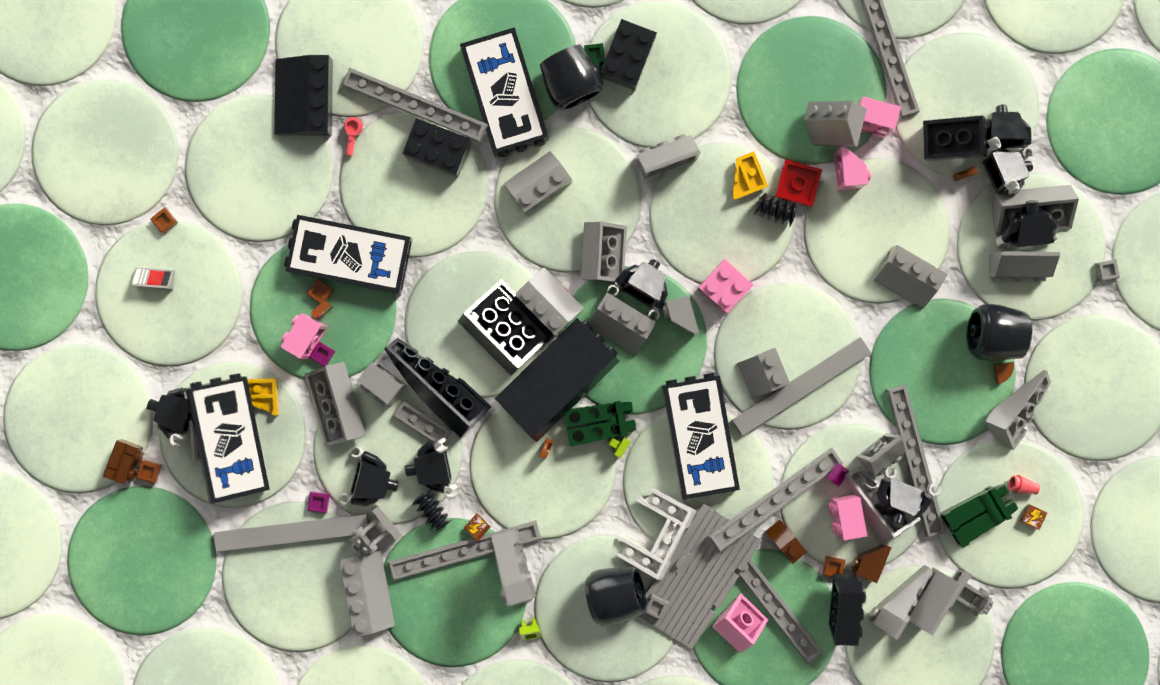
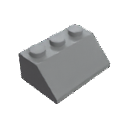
(834, 122)
(667, 155)
(538, 182)
(603, 251)
(1023, 265)
(910, 276)
(549, 301)
(621, 324)
(934, 601)

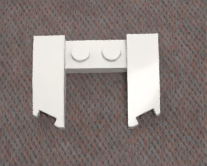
(658, 559)

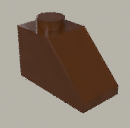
(786, 541)
(871, 562)

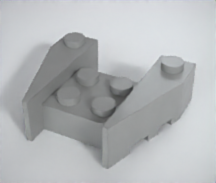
(513, 568)

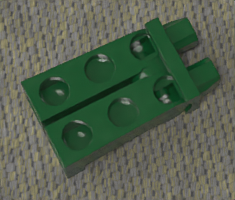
(611, 427)
(978, 514)

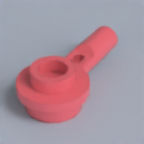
(352, 127)

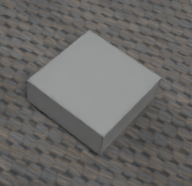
(1107, 270)
(656, 606)

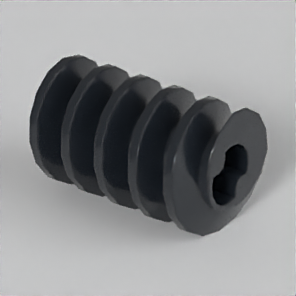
(776, 209)
(431, 511)

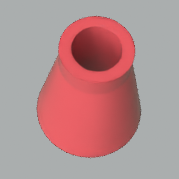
(1021, 485)

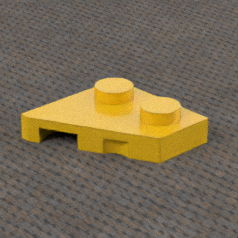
(748, 176)
(264, 394)

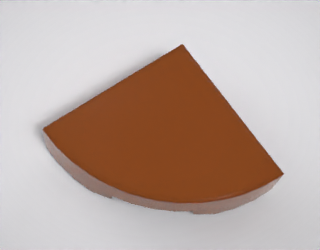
(965, 174)
(1003, 371)
(546, 448)

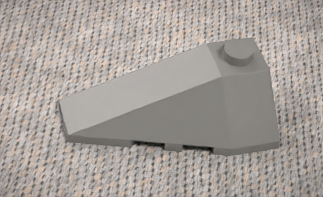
(1012, 414)
(866, 488)

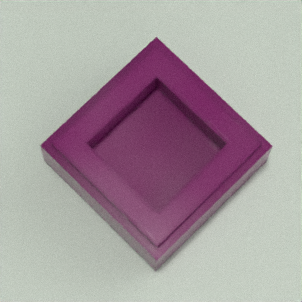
(322, 354)
(837, 474)
(318, 502)

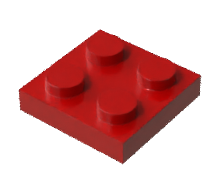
(798, 183)

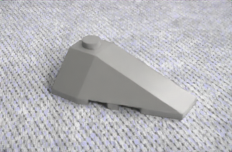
(893, 610)

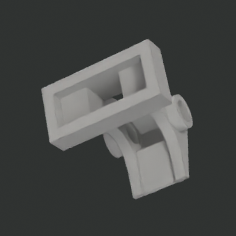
(384, 527)
(980, 603)

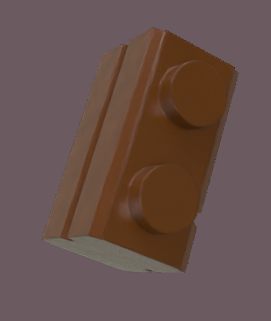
(123, 461)

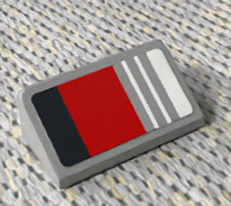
(153, 278)

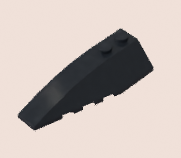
(445, 395)

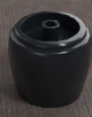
(570, 77)
(998, 332)
(615, 595)

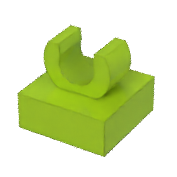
(620, 446)
(530, 632)

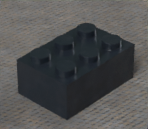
(628, 54)
(955, 138)
(437, 147)
(846, 609)

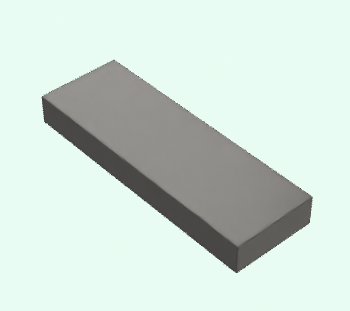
(421, 422)

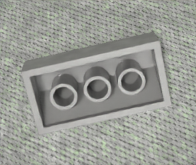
(1056, 200)
(335, 404)
(367, 593)

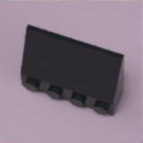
(303, 95)
(505, 327)

